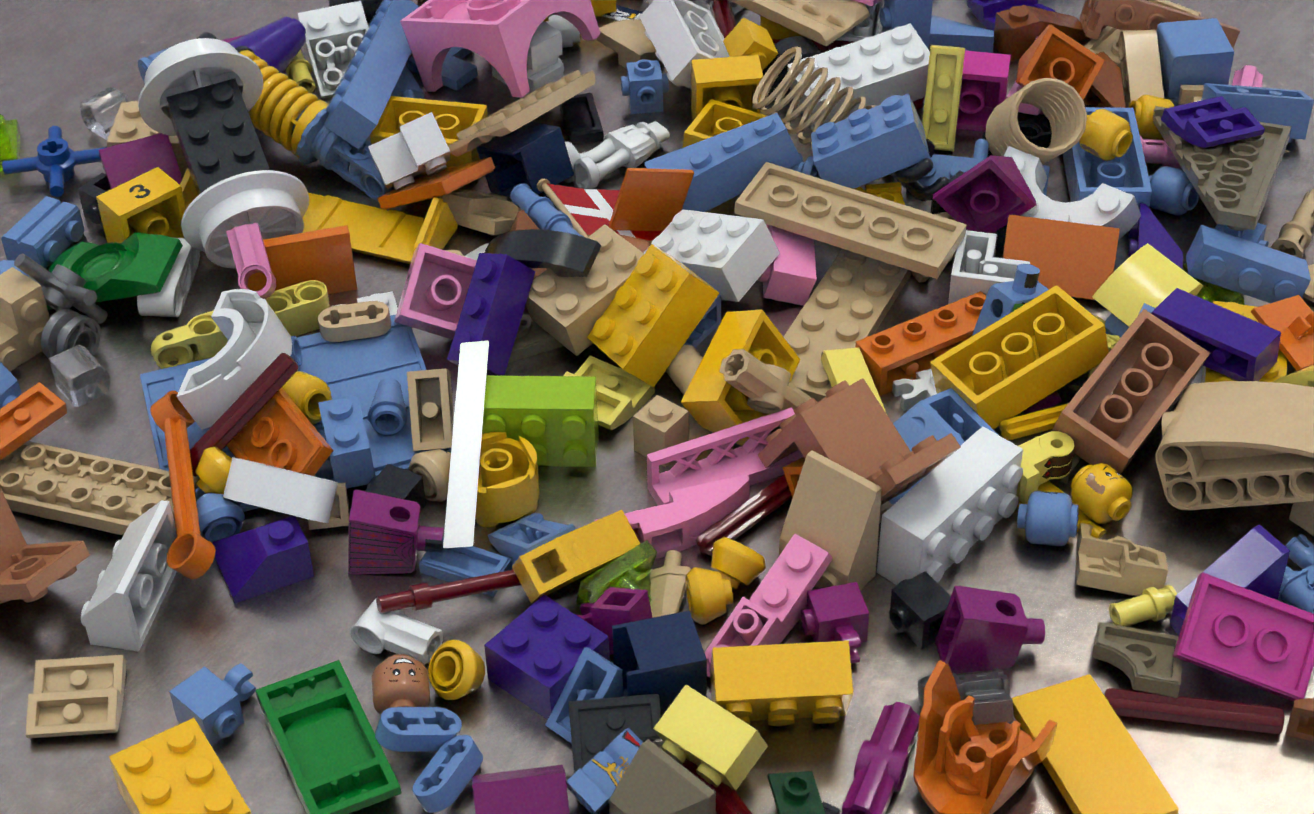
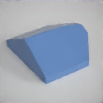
(526, 535)

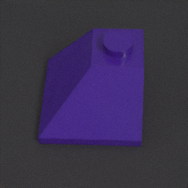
(264, 559)

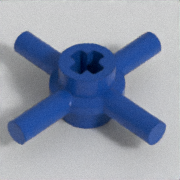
(54, 161)

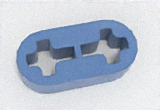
(416, 728)
(447, 773)

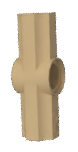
(763, 383)

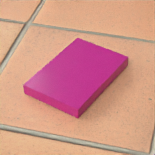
(1248, 637)

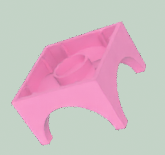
(490, 28)

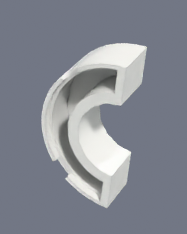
(1103, 208)
(253, 343)

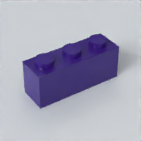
(493, 308)
(1235, 343)

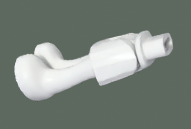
(621, 147)

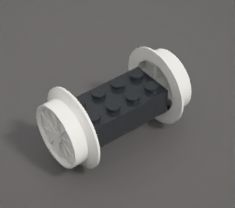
(204, 99)

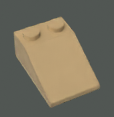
(838, 515)

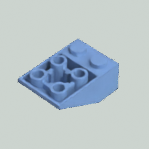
(938, 417)

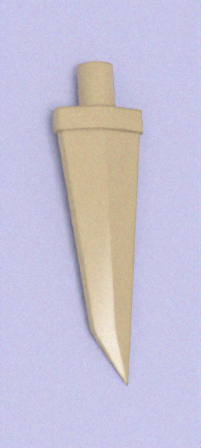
(668, 585)

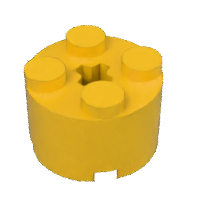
(506, 479)

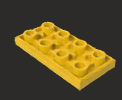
(1092, 751)

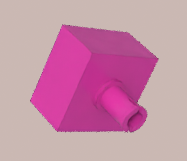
(982, 88)

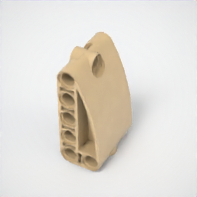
(1238, 436)

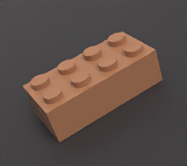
(1130, 392)

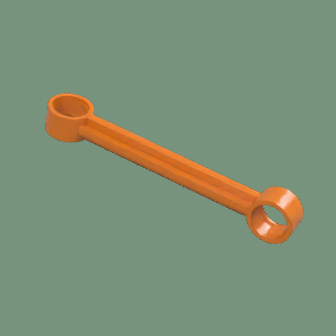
(189, 552)

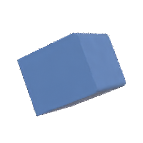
(1193, 54)

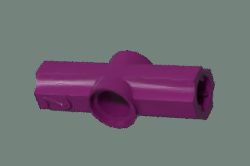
(882, 761)

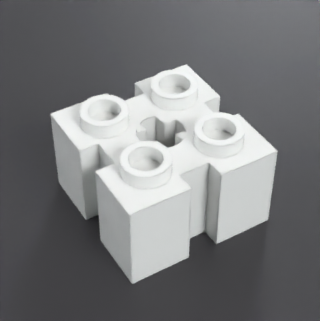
(542, 58)

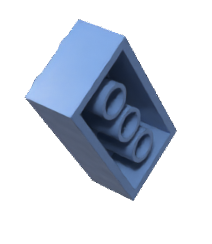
(1124, 173)

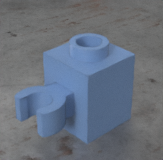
(213, 701)

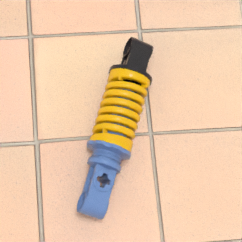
(297, 122)

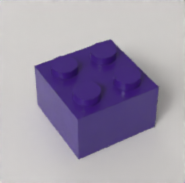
(539, 653)

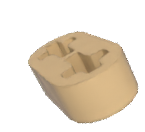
(354, 321)

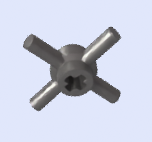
(62, 288)

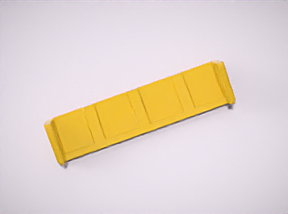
(371, 229)

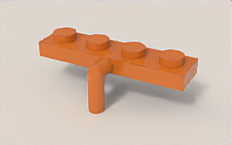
(28, 417)

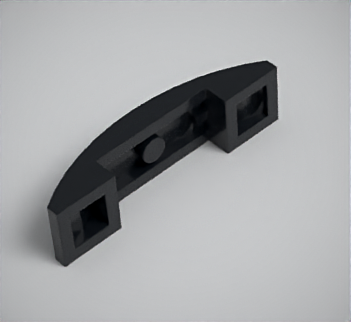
(537, 248)

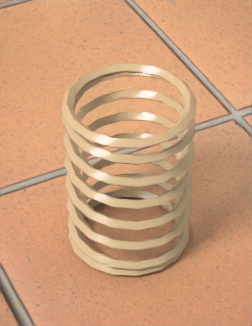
(798, 91)
(1059, 104)

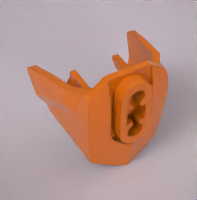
(966, 764)

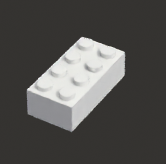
(875, 68)
(950, 509)

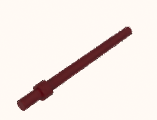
(422, 595)

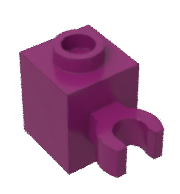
(615, 608)
(837, 615)

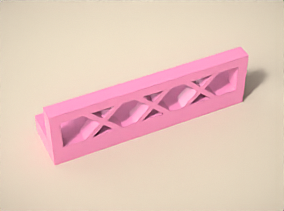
(721, 462)

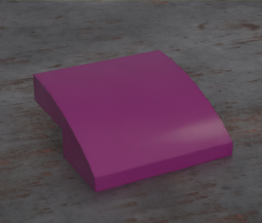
(137, 157)

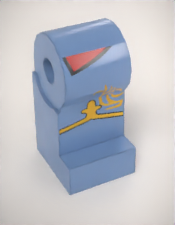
(601, 775)

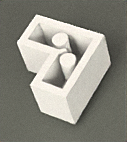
(410, 152)
(977, 267)

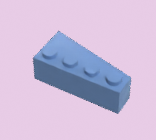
(730, 161)

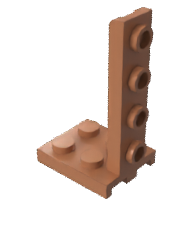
(1135, 16)

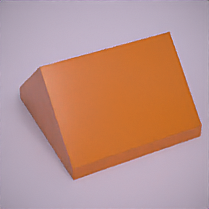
(1060, 58)

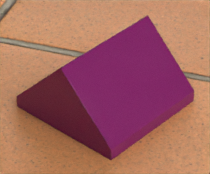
(987, 195)
(522, 791)

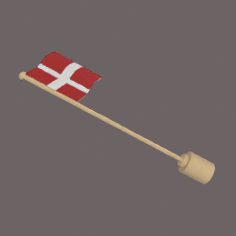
(588, 212)

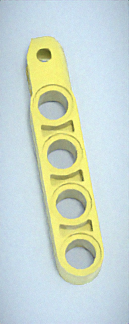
(202, 339)

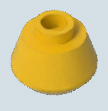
(213, 470)
(736, 562)
(707, 594)
(455, 670)

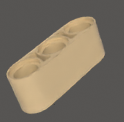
(1140, 64)

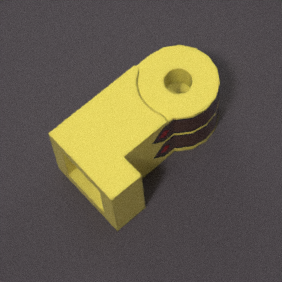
(1044, 459)

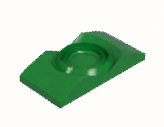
(122, 269)
(327, 741)

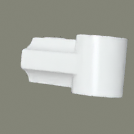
(396, 634)

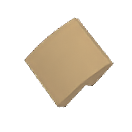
(76, 696)

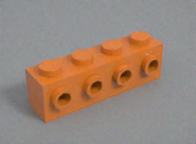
(914, 343)

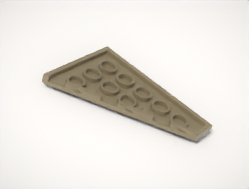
(1233, 175)

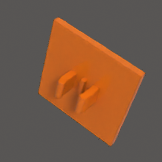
(650, 198)
(1296, 326)

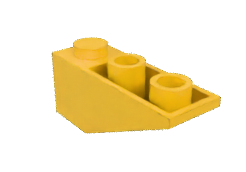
(574, 555)

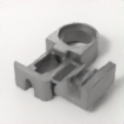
(990, 693)

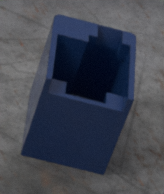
(526, 157)
(660, 657)

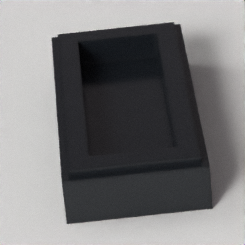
(582, 119)

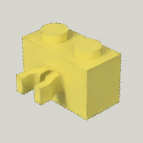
(710, 738)

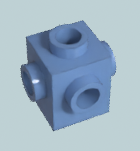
(644, 86)

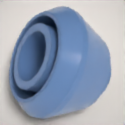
(218, 517)

